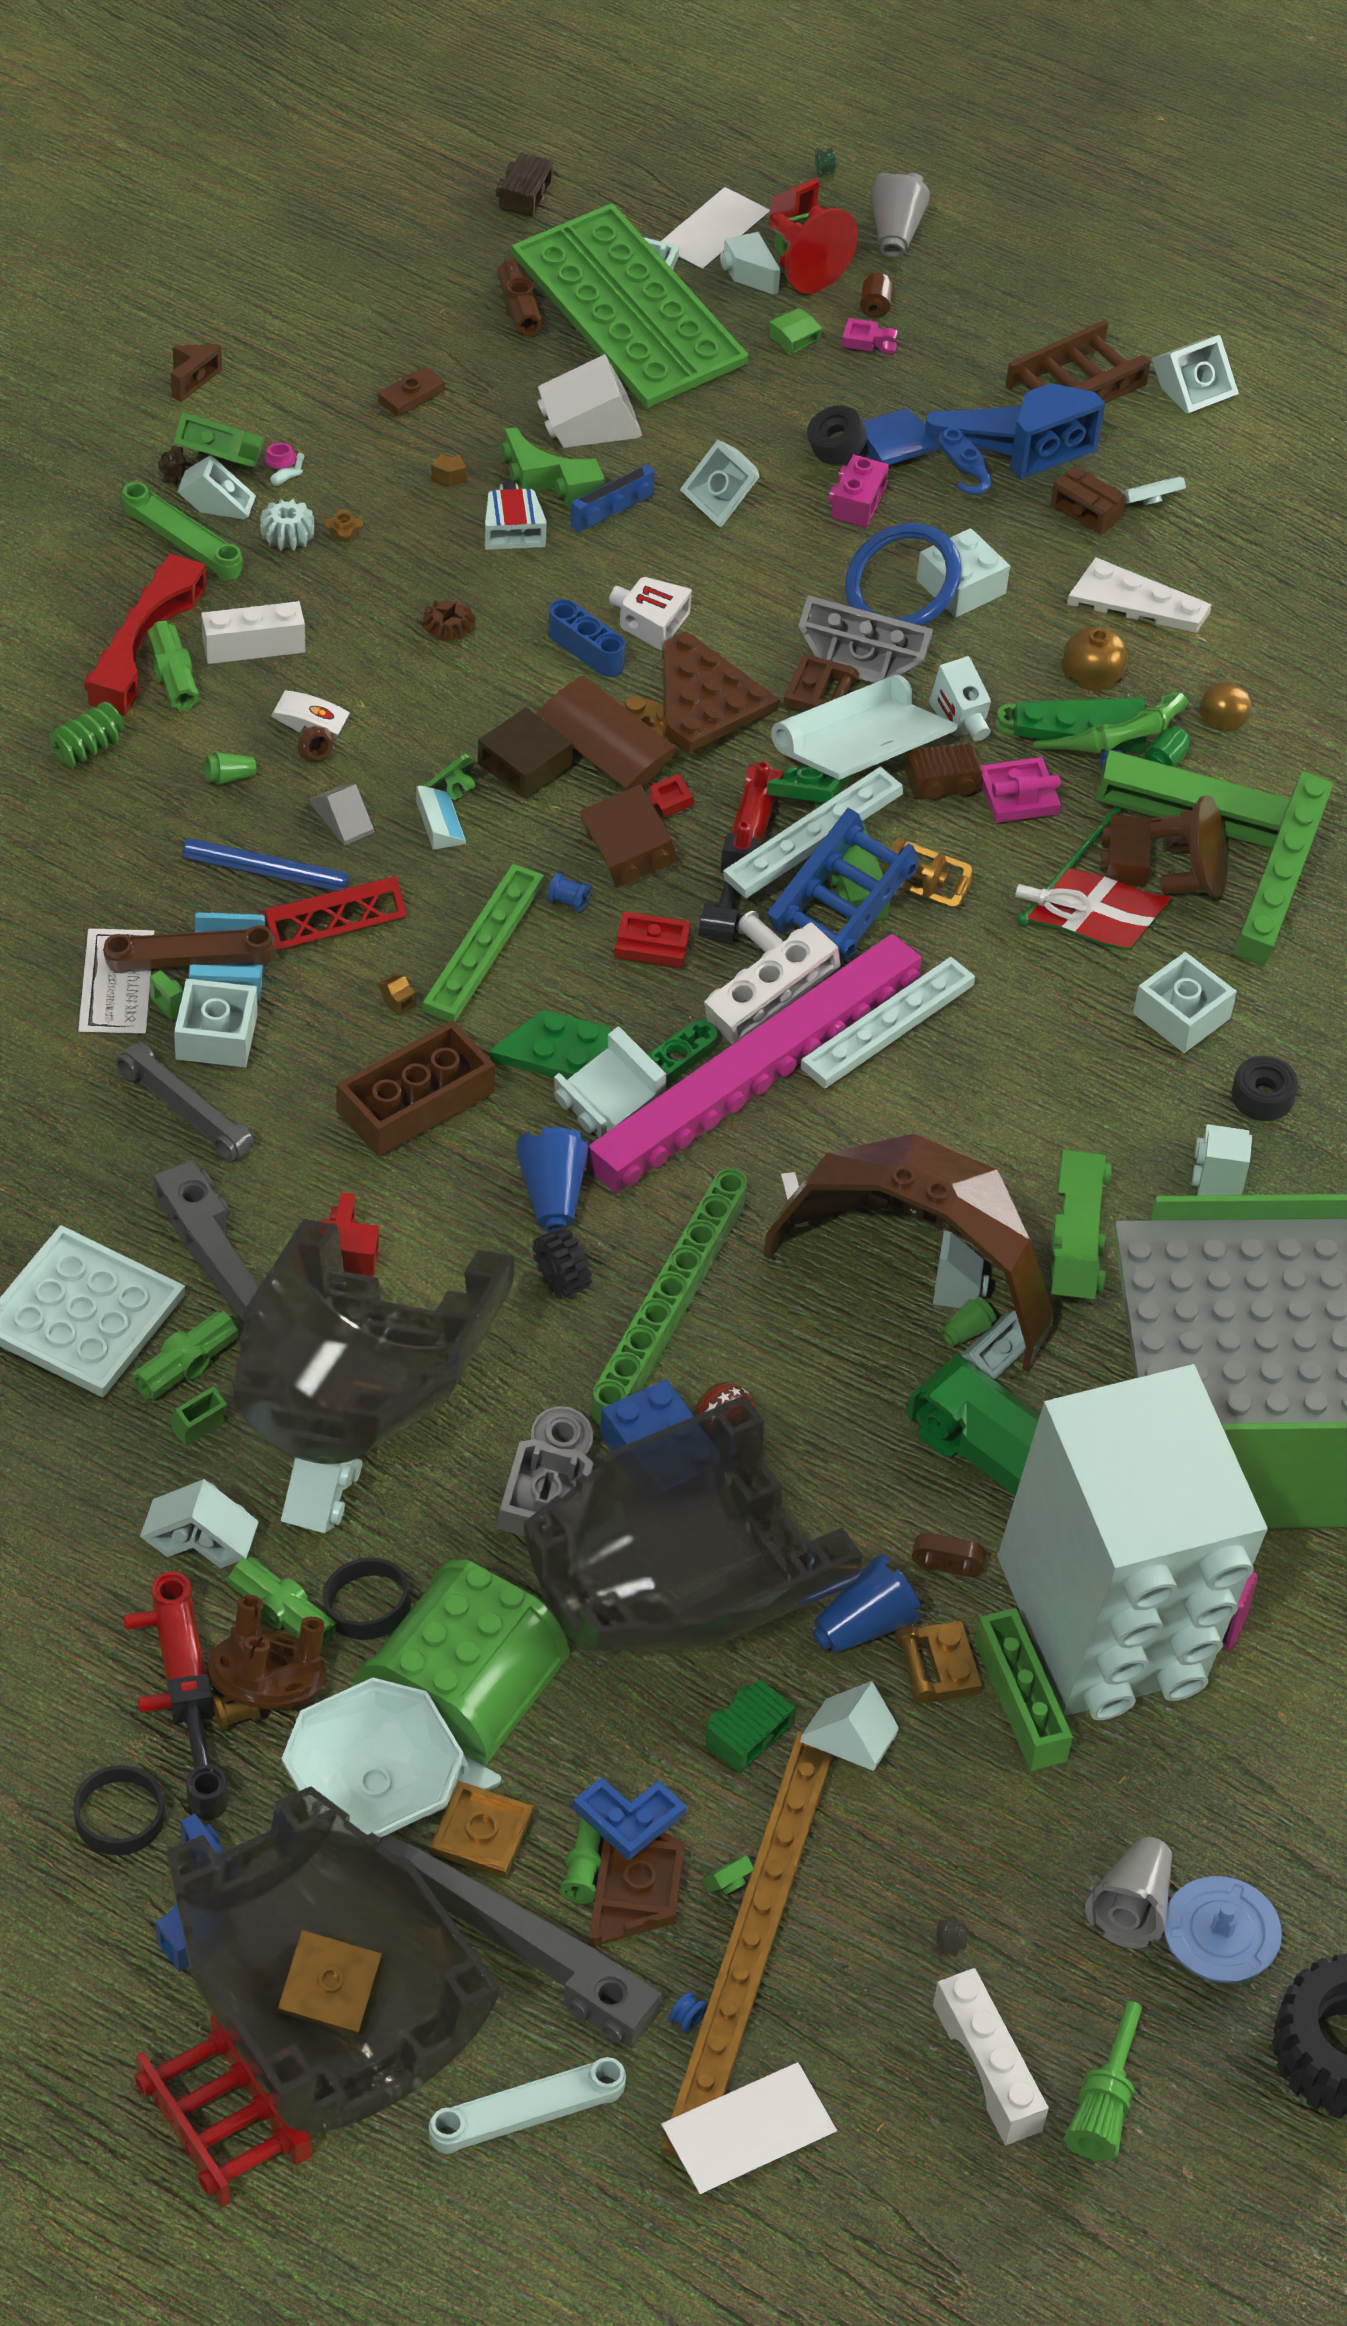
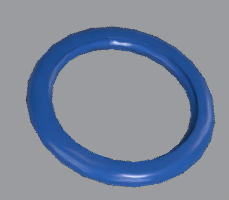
(895, 533)

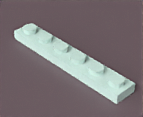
(805, 835)
(887, 1022)

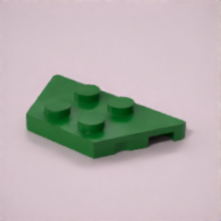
(552, 1045)

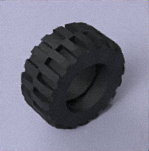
(1302, 2049)

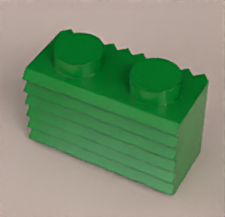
(749, 1724)

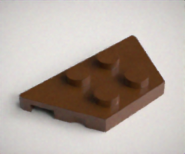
(636, 1892)

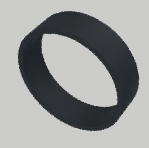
(362, 1568)
(118, 1774)

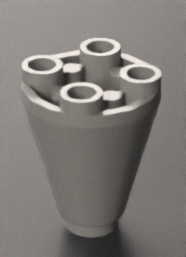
(897, 210)

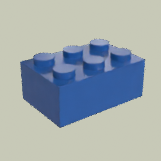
(642, 1415)

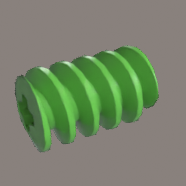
(86, 734)

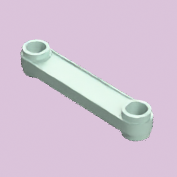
(527, 2105)

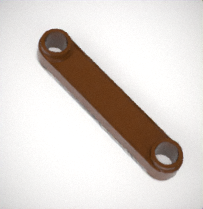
(188, 949)

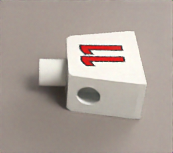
(652, 609)

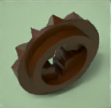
(452, 628)

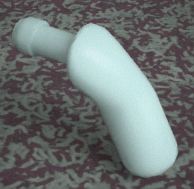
(287, 473)

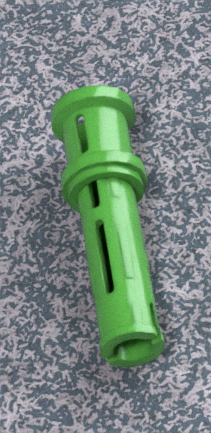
(582, 1865)

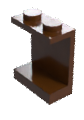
(629, 835)

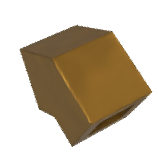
(449, 470)
(397, 993)

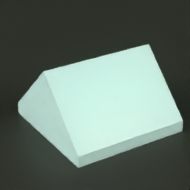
(853, 1726)

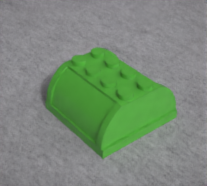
(476, 1651)

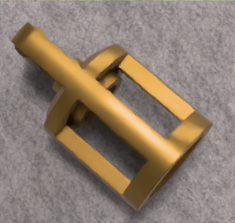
(935, 875)

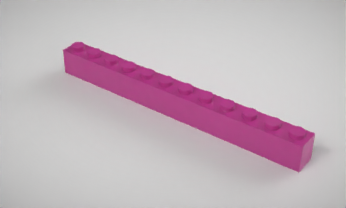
(751, 1064)

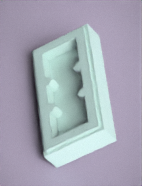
(1152, 492)

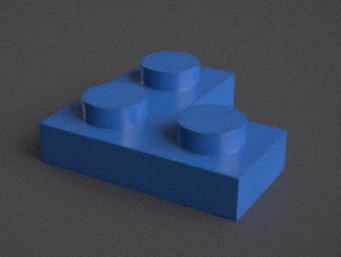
(626, 1824)

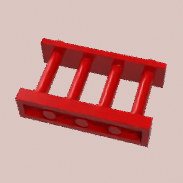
(213, 2178)

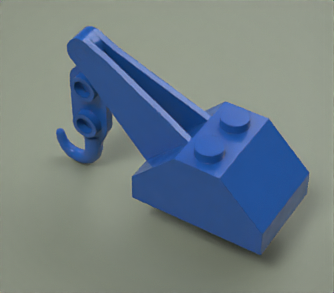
(1045, 431)

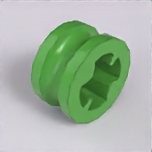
(1004, 726)

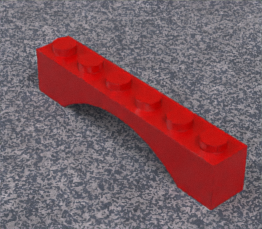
(172, 591)

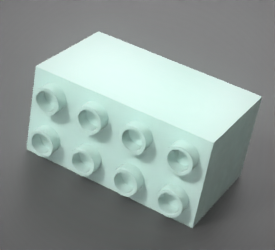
(1130, 1541)

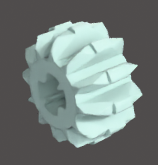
(287, 524)

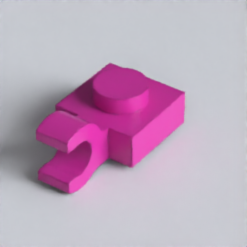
(866, 334)

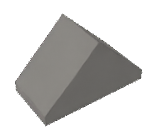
(344, 813)

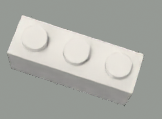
(253, 632)

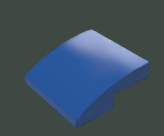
(897, 437)

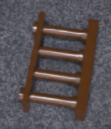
(1108, 385)

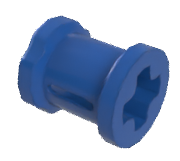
(568, 892)

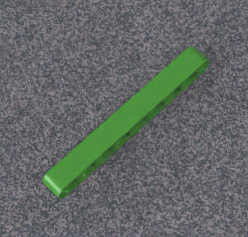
(672, 1291)

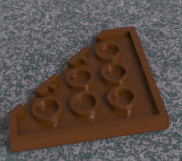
(707, 694)

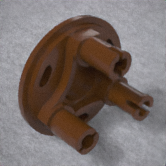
(1204, 837)
(267, 1666)

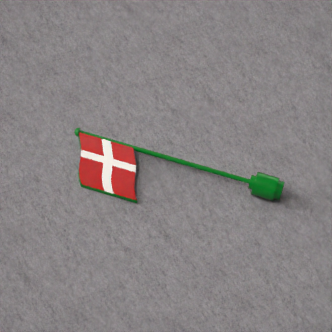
(1115, 911)

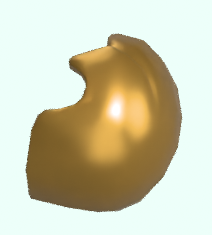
(1225, 706)

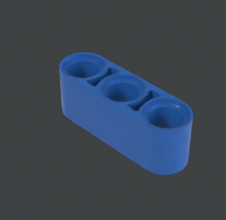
(586, 637)

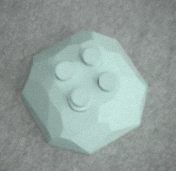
(376, 1754)

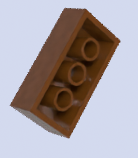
(415, 1088)

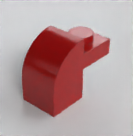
(357, 1240)

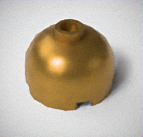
(1095, 658)

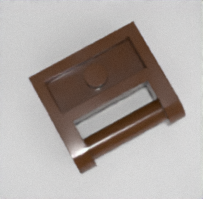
(812, 680)

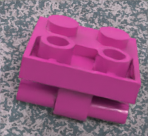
(1020, 789)

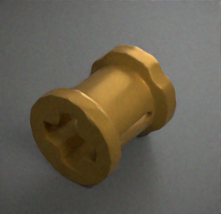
(229, 1712)

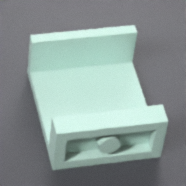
(611, 1085)

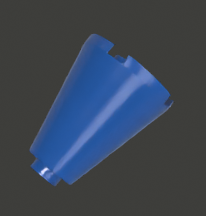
(553, 1173)
(868, 1608)

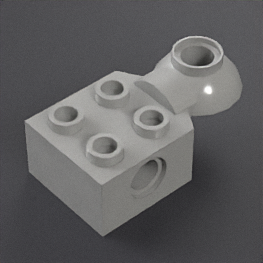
(545, 1466)

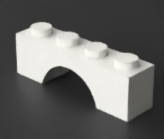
(1008, 2085)

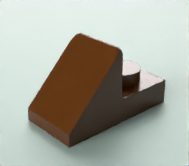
(193, 368)

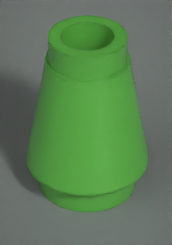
(228, 767)
(968, 1322)

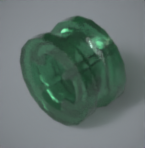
(825, 161)

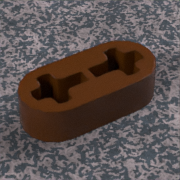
(949, 1554)

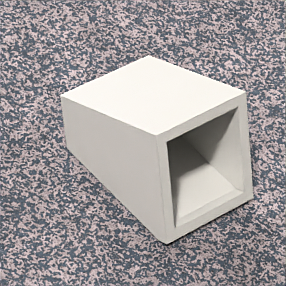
(588, 406)

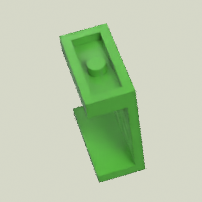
(218, 440)

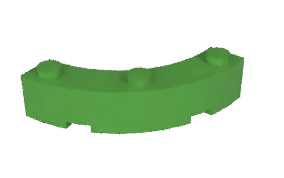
(1076, 1230)

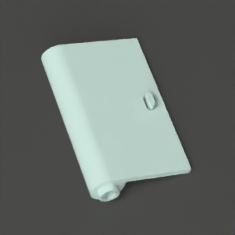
(859, 729)

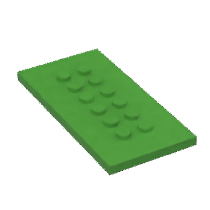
(629, 305)

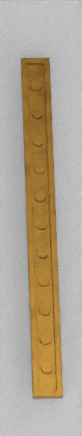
(753, 1931)

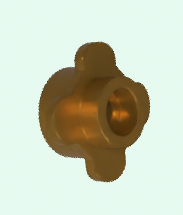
(343, 525)

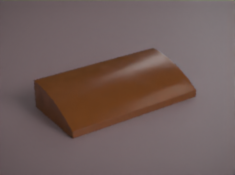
(607, 734)

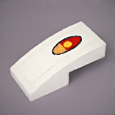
(303, 710)

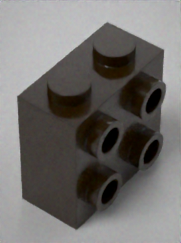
(525, 752)

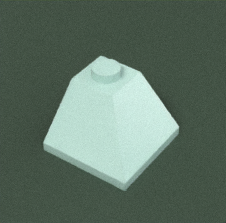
(720, 482)

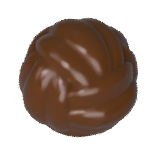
(315, 743)

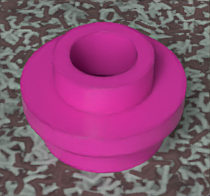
(280, 456)

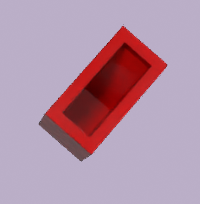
(795, 200)

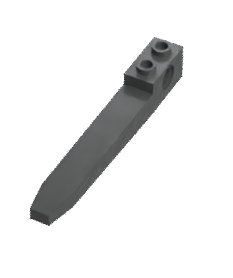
(200, 1222)
(575, 1965)

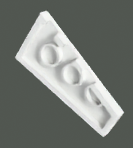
(1124, 591)

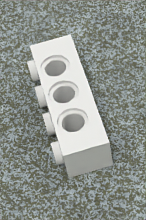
(764, 1000)

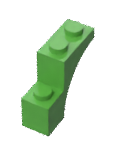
(544, 471)

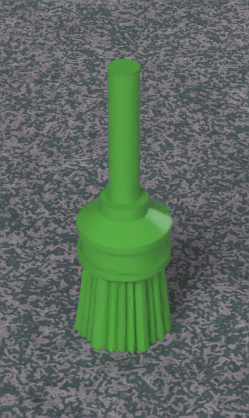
(1105, 2098)

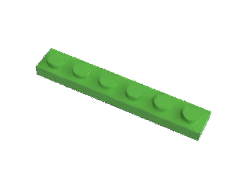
(483, 943)

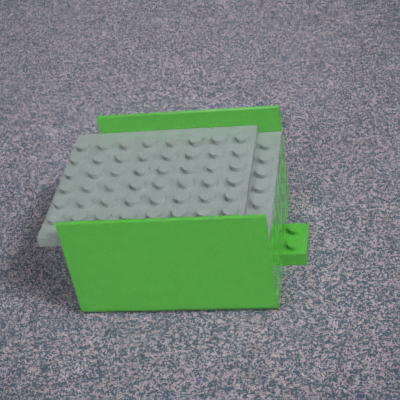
(1261, 1311)

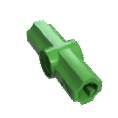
(172, 665)
(185, 1355)
(283, 1600)

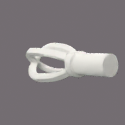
(1043, 898)

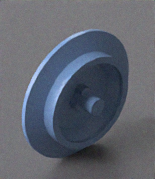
(1222, 1929)

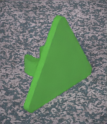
(454, 775)

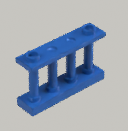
(829, 859)

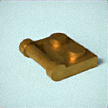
(949, 1657)

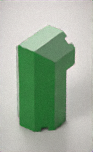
(975, 1417)

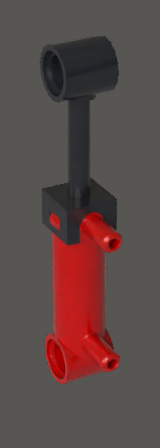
(746, 835)
(187, 1686)

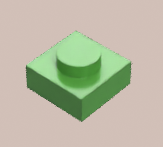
(166, 994)
(728, 1876)

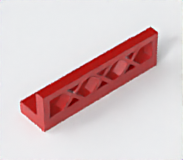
(332, 899)

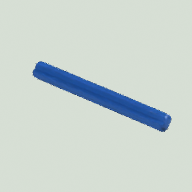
(265, 865)

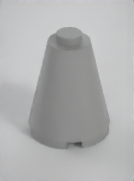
(1133, 1895)

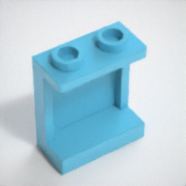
(232, 973)

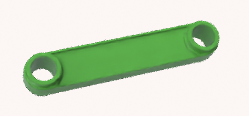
(182, 531)

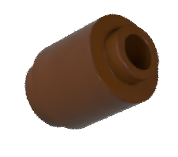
(876, 295)

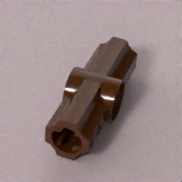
(519, 297)

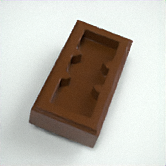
(411, 391)

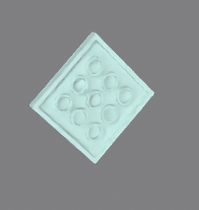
(84, 1310)

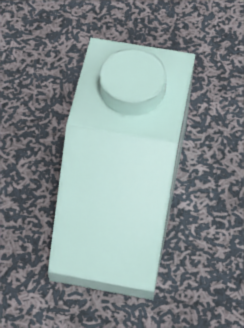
(751, 262)
(216, 490)
(958, 1274)

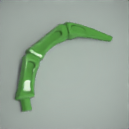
(1108, 736)

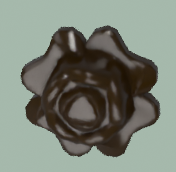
(173, 464)

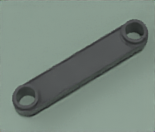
(228, 1138)

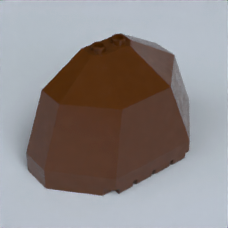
(942, 1190)

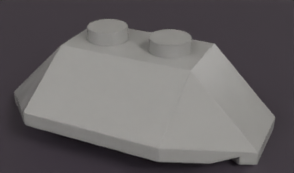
(863, 639)

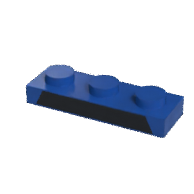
(612, 498)

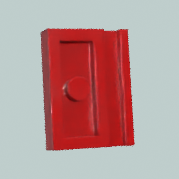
(652, 939)

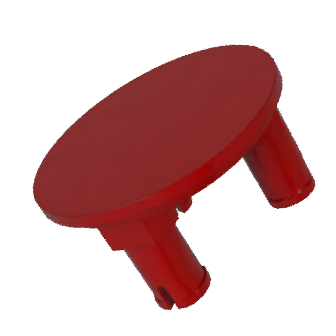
(817, 248)

